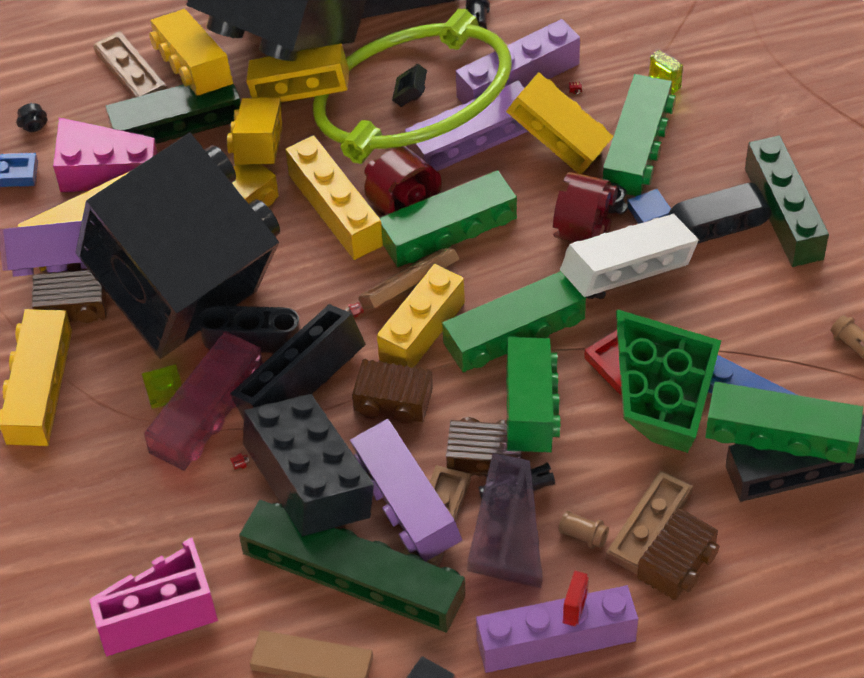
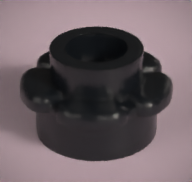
(31, 117)

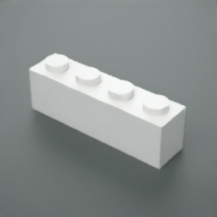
(628, 254)

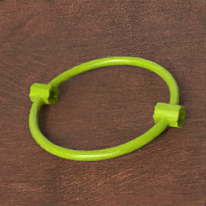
(454, 34)

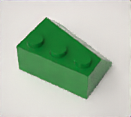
(664, 378)

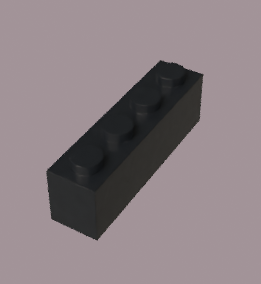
(302, 361)
(769, 471)

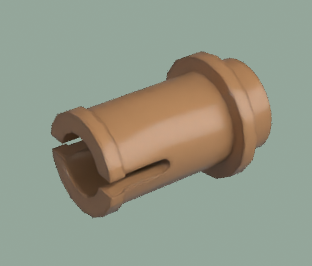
(849, 333)
(584, 529)

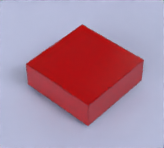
(575, 598)

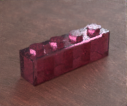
(202, 402)

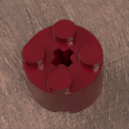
(400, 180)
(583, 208)

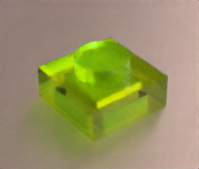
(666, 68)
(161, 385)

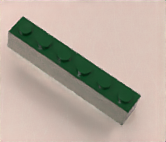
(355, 567)

